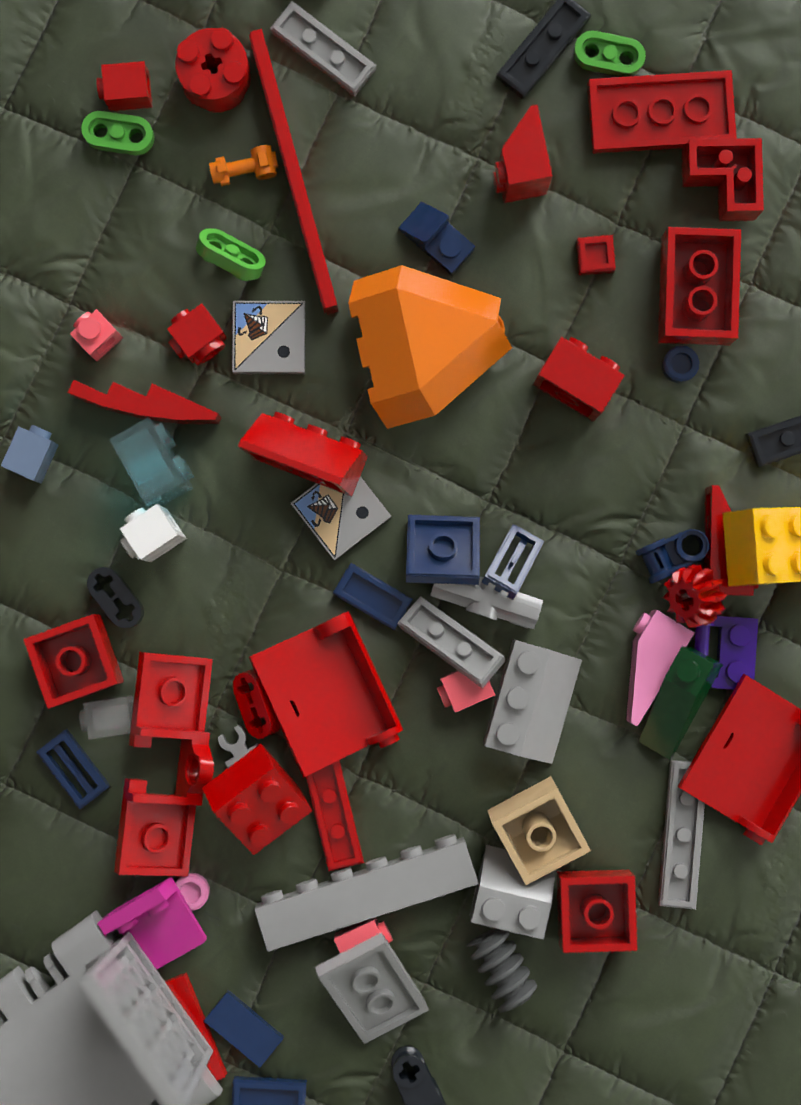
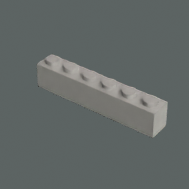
(365, 893)

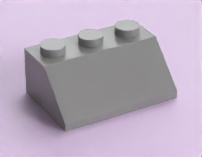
(532, 702)

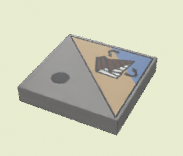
(268, 337)
(339, 518)

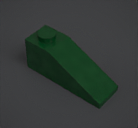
(679, 700)

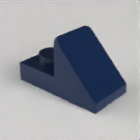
(436, 237)

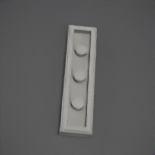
(680, 843)

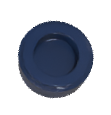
(680, 364)

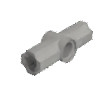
(487, 602)

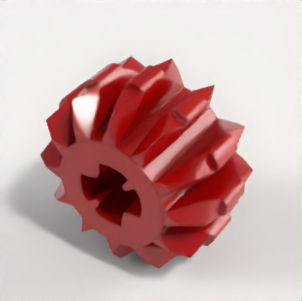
(694, 596)

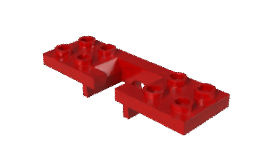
(167, 704)

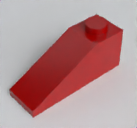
(714, 530)

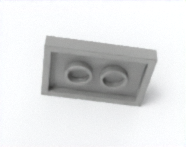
(372, 988)

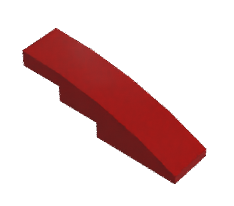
(157, 404)

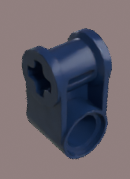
(671, 555)

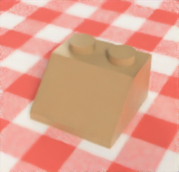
(538, 830)

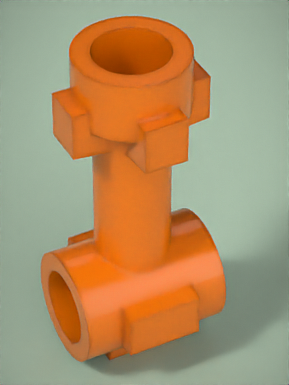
(262, 163)

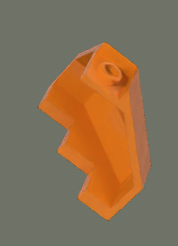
(423, 340)

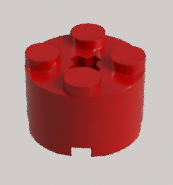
(207, 50)

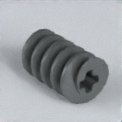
(504, 968)

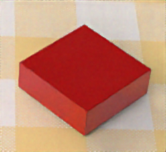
(595, 255)

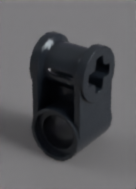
(418, 1085)

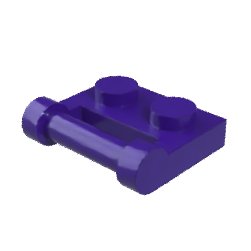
(735, 648)

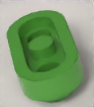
(609, 50)
(119, 133)
(230, 254)

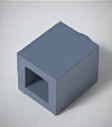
(30, 453)

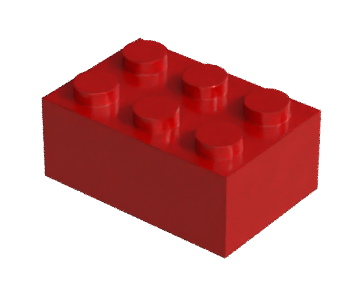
(699, 286)

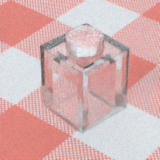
(107, 717)

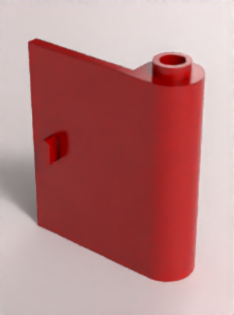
(333, 691)
(758, 769)

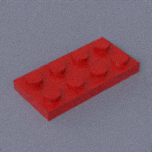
(660, 110)

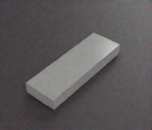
(323, 48)
(451, 642)

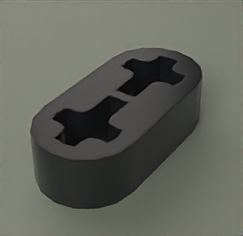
(108, 602)

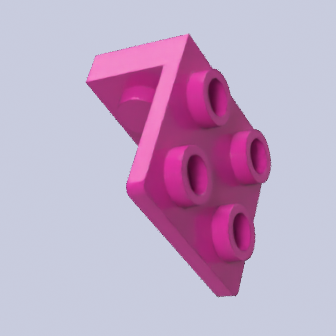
(158, 922)

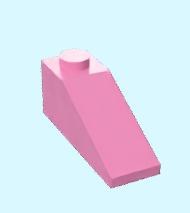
(652, 656)

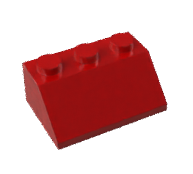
(305, 452)

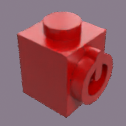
(196, 335)

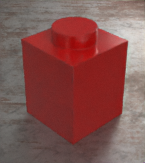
(125, 86)

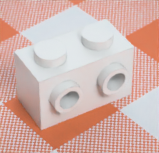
(150, 533)

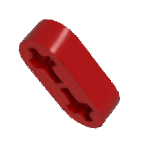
(254, 705)

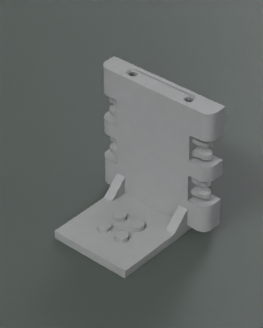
(101, 1031)

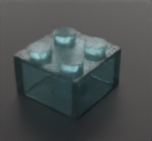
(152, 463)

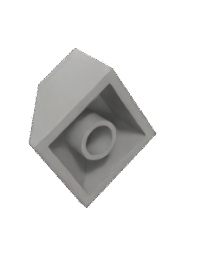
(504, 899)

